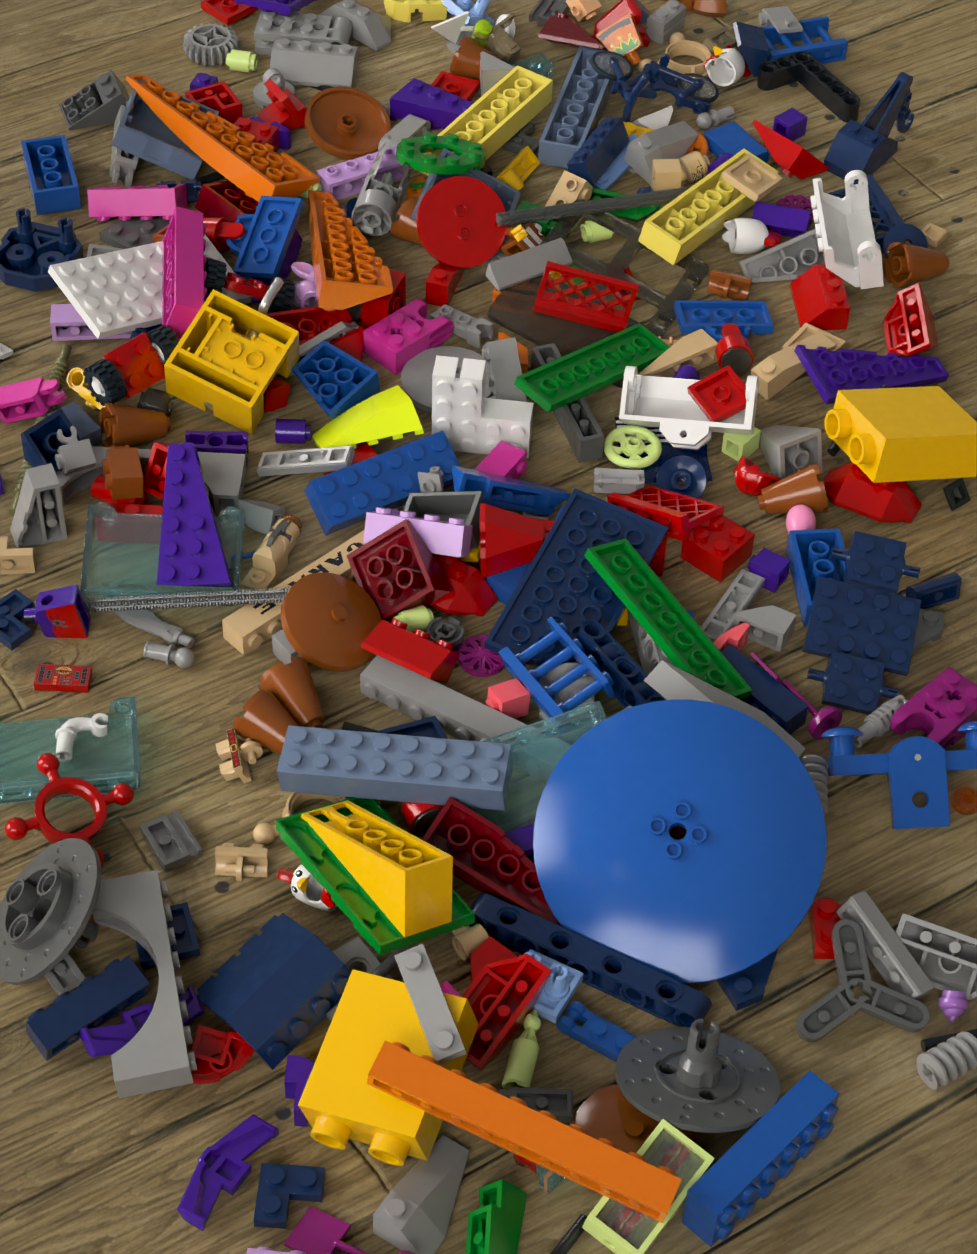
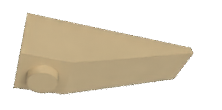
(692, 349)
(784, 366)

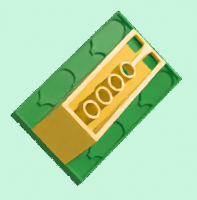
(377, 873)

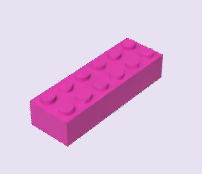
(183, 270)

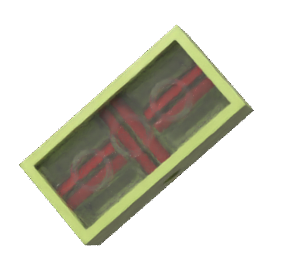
(631, 1231)

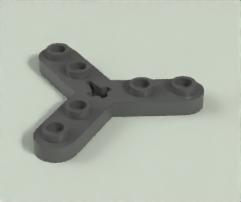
(852, 972)

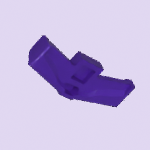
(110, 1039)
(223, 1168)

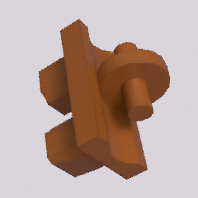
(729, 285)

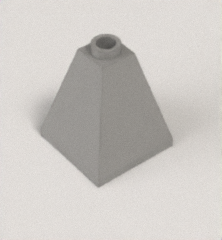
(791, 448)

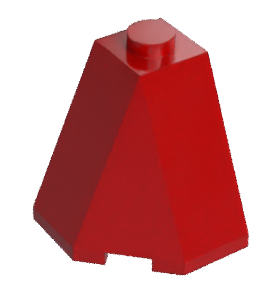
(507, 539)

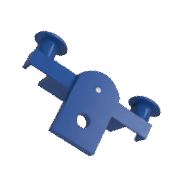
(912, 767)

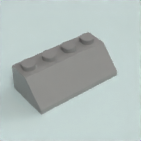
(315, 63)

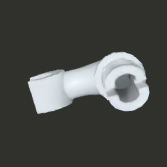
(68, 733)

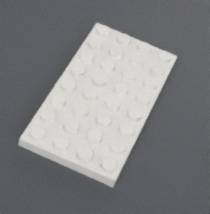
(122, 287)

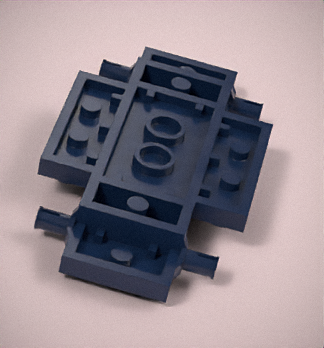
(863, 624)

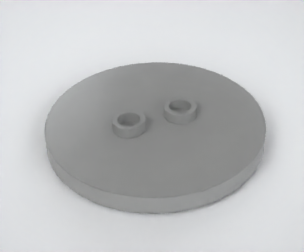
(418, 371)

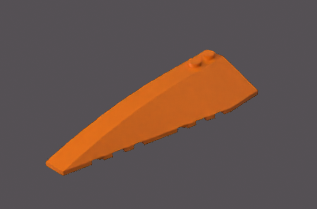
(217, 141)
(341, 259)

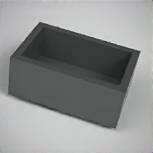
(450, 505)

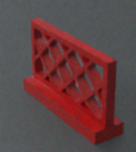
(581, 309)
(668, 508)

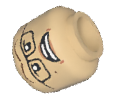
(695, 166)

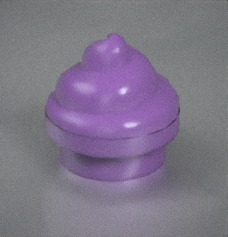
(953, 1004)

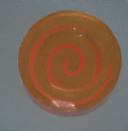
(964, 801)

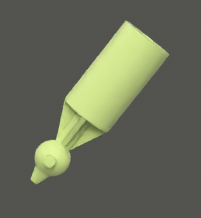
(523, 1055)

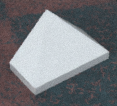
(655, 120)

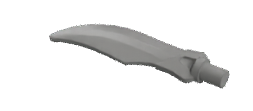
(150, 623)

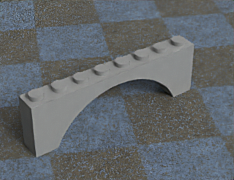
(222, 474)
(159, 1052)

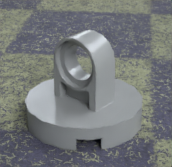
(259, 93)

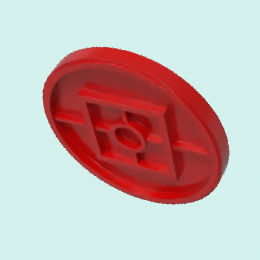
(460, 222)

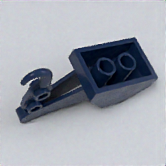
(867, 144)

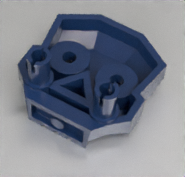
(31, 250)

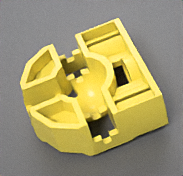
(430, 9)

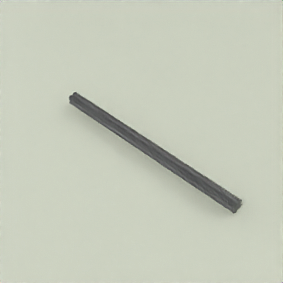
(588, 207)
(184, 600)

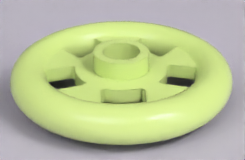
(632, 447)

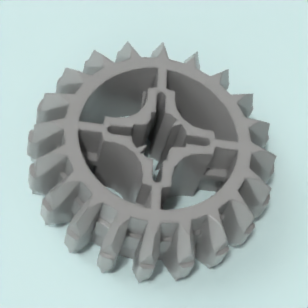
(209, 44)

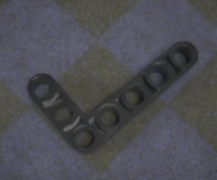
(815, 78)

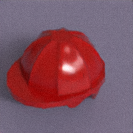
(749, 479)

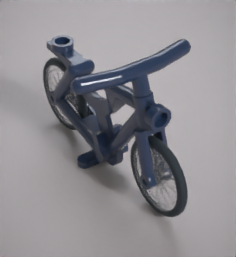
(689, 90)

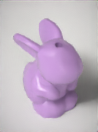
(304, 290)

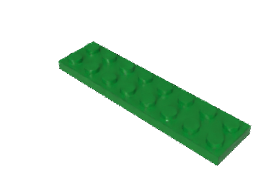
(590, 367)
(664, 616)

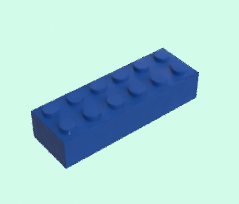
(380, 481)
(760, 1159)

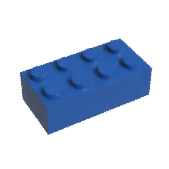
(51, 174)
(809, 558)

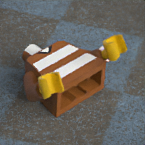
(523, 238)

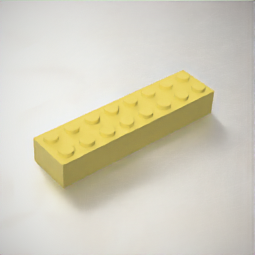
(501, 111)
(696, 214)

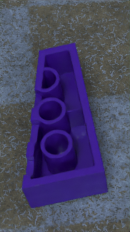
(427, 103)

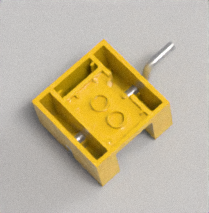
(232, 358)

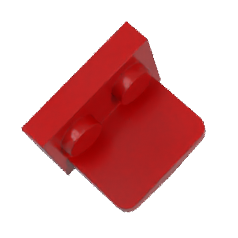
(620, 10)
(284, 108)

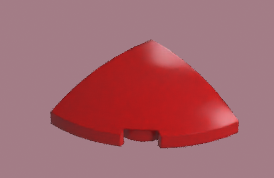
(218, 1054)

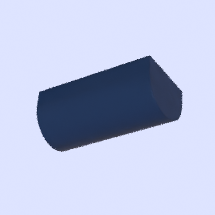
(936, 590)

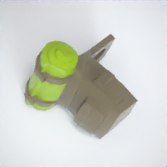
(497, 39)

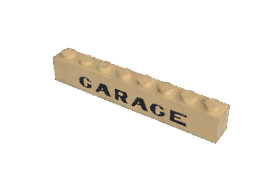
(258, 622)

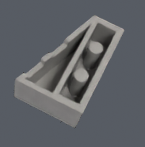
(503, 368)
(39, 509)

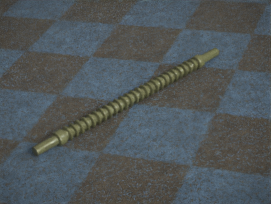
(58, 372)

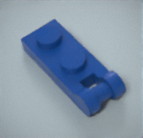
(595, 1033)

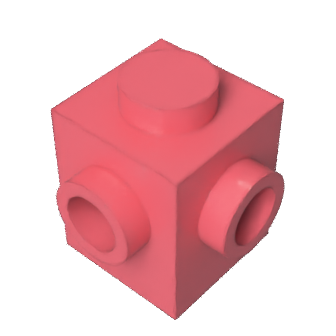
(509, 698)

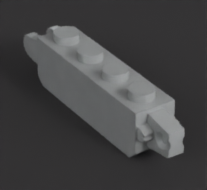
(122, 163)

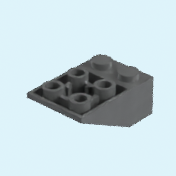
(95, 103)

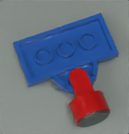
(258, 238)
(728, 325)

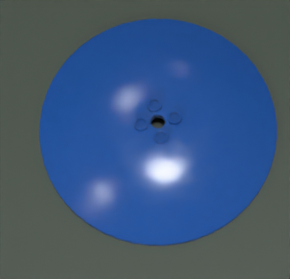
(695, 902)

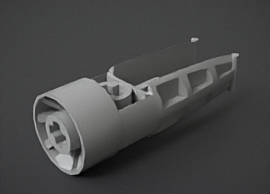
(378, 199)

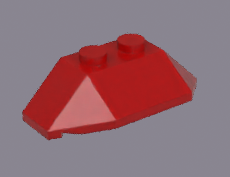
(910, 324)
(883, 502)
(468, 589)
(500, 1001)

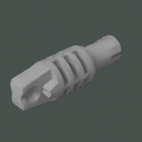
(879, 720)

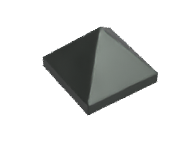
(956, 494)

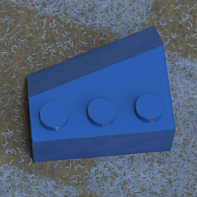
(336, 379)

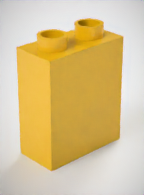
(904, 433)
(337, 1091)

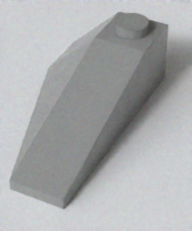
(662, 143)
(784, 260)
(422, 1202)

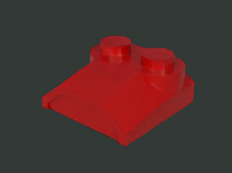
(822, 921)

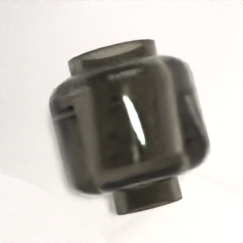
(156, 400)

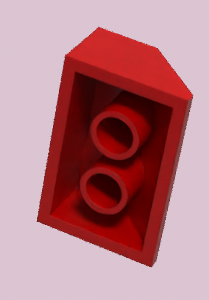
(820, 299)
(412, 649)

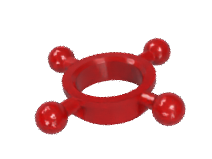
(48, 765)

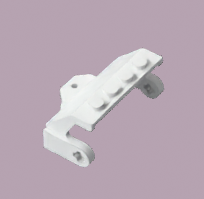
(848, 232)
(667, 405)

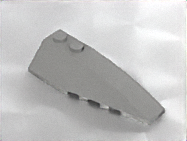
(677, 684)

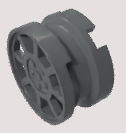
(447, 630)

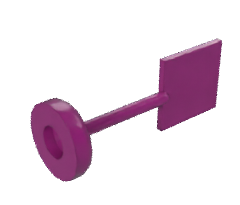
(823, 720)
(322, 1234)

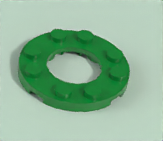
(412, 149)

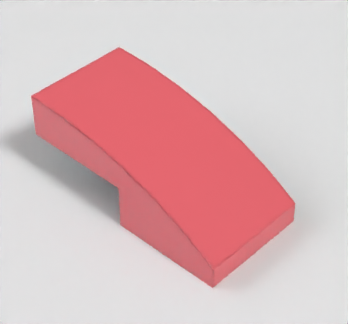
(735, 636)

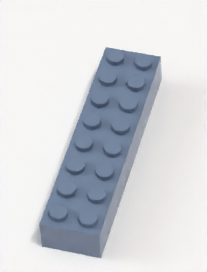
(575, 111)
(395, 767)

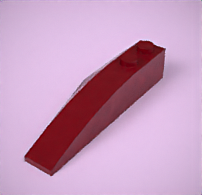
(488, 858)

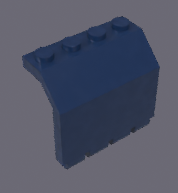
(276, 988)

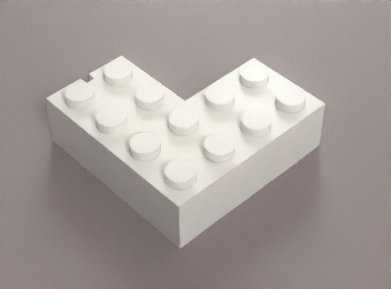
(468, 417)

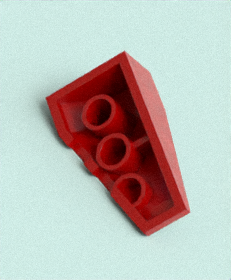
(789, 155)
(311, 320)

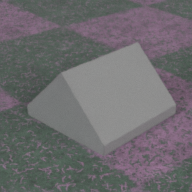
(491, 71)

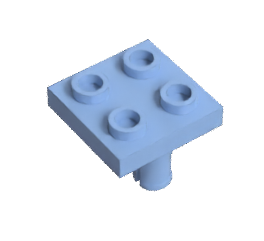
(476, 11)
(558, 989)

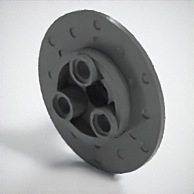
(48, 910)
(697, 1078)

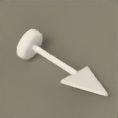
(452, 27)

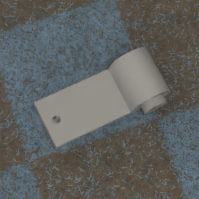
(780, 18)

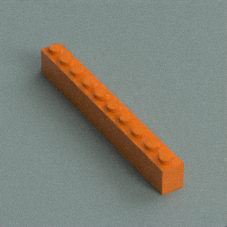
(524, 1131)

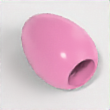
(800, 518)

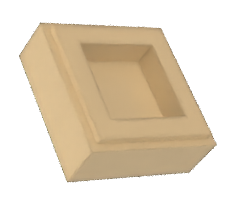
(934, 234)

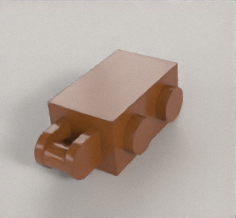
(123, 472)

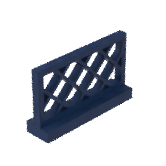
(880, 208)

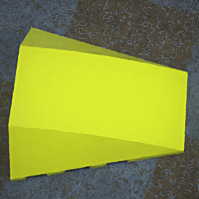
(371, 420)

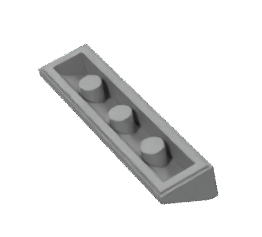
(527, 264)
(886, 948)

